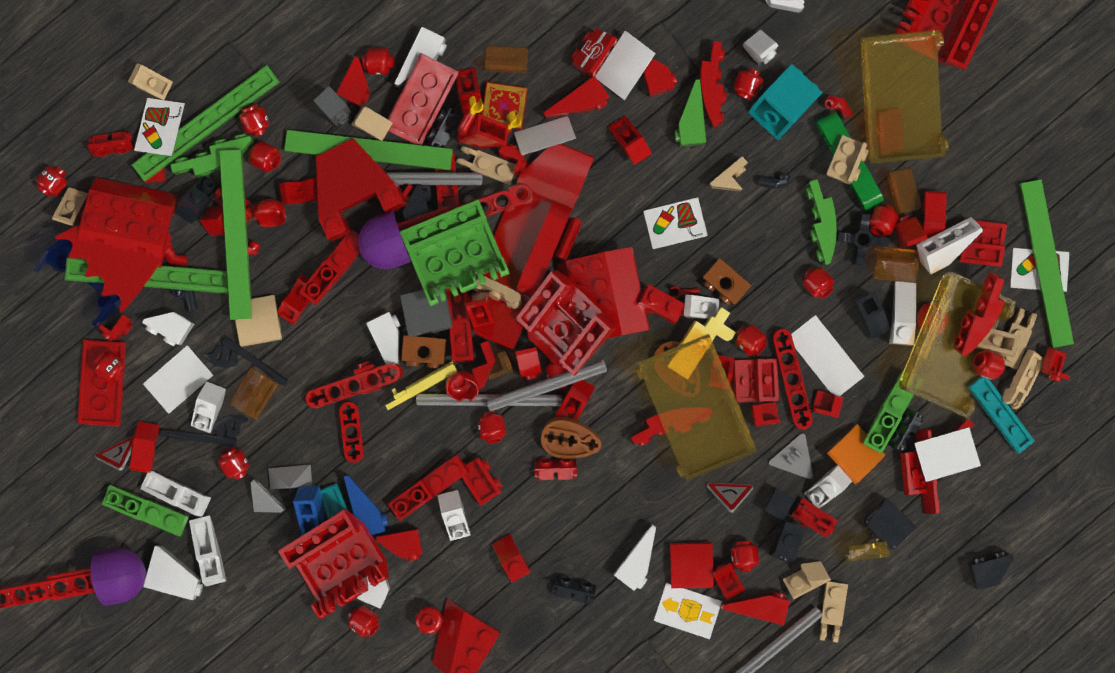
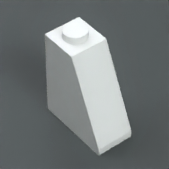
(171, 575)

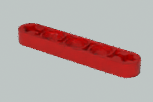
(785, 371)
(364, 385)

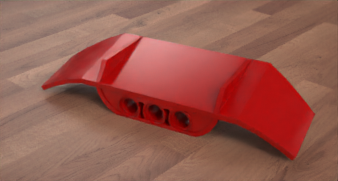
(532, 232)

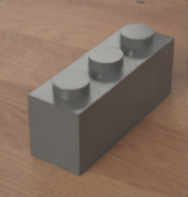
(333, 107)

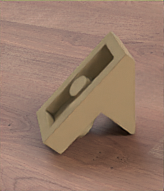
(150, 81)
(371, 123)
(726, 181)
(70, 207)
(1000, 342)
(807, 579)

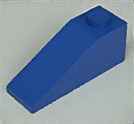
(309, 508)
(365, 508)

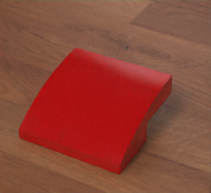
(568, 239)
(988, 246)
(755, 380)
(691, 565)

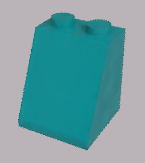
(785, 102)

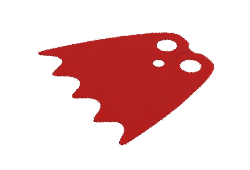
(121, 269)

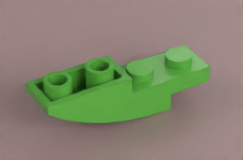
(207, 164)
(825, 231)
(888, 417)
(145, 510)

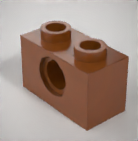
(738, 285)
(412, 345)

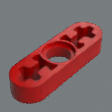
(359, 447)

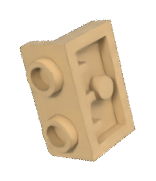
(847, 159)

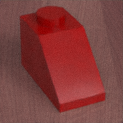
(659, 78)
(355, 85)
(468, 87)
(630, 140)
(909, 232)
(479, 309)
(528, 363)
(575, 400)
(403, 544)
(511, 558)

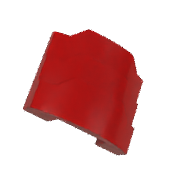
(565, 322)

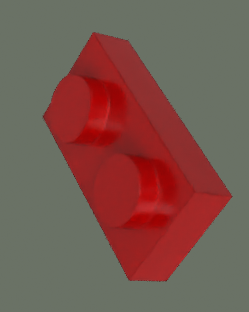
(661, 304)

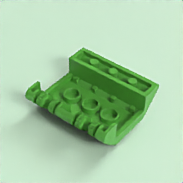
(454, 251)

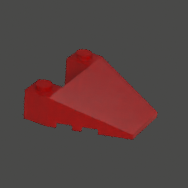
(347, 178)

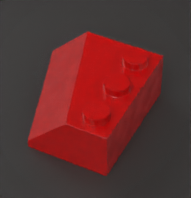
(462, 640)

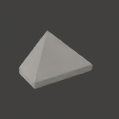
(290, 477)
(263, 500)

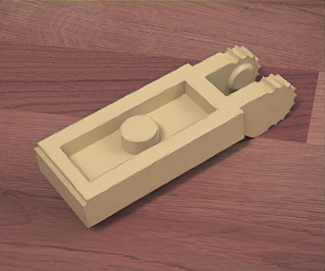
(488, 165)
(499, 291)
(1024, 332)
(1024, 379)
(833, 608)

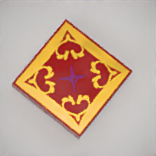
(503, 99)

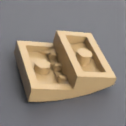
(263, 325)

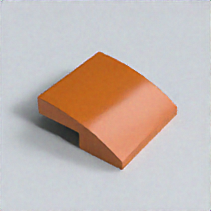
(854, 456)

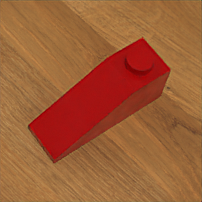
(583, 99)
(763, 607)

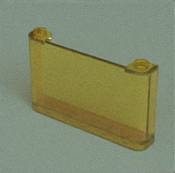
(904, 74)
(934, 366)
(696, 407)

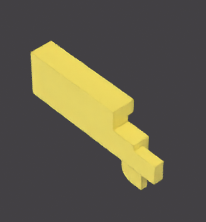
(713, 327)
(422, 384)

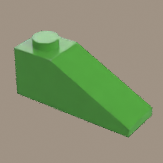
(691, 126)

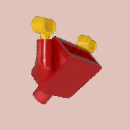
(483, 131)

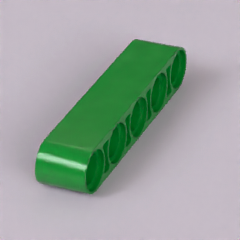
(865, 186)

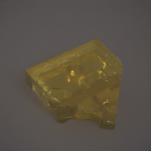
(867, 552)

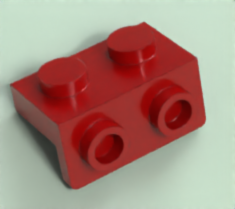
(481, 482)

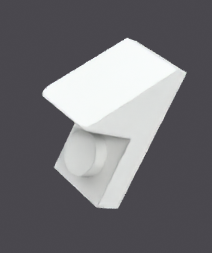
(700, 307)

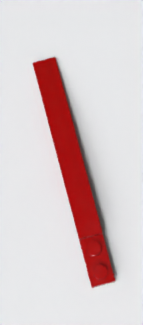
(461, 332)

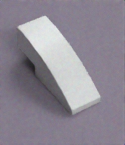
(175, 493)
(207, 551)

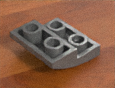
(422, 317)

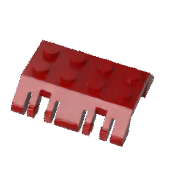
(959, 22)
(128, 216)
(614, 284)
(337, 561)

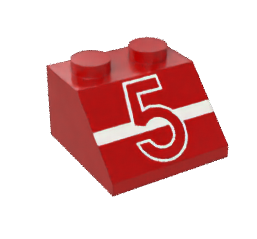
(594, 52)

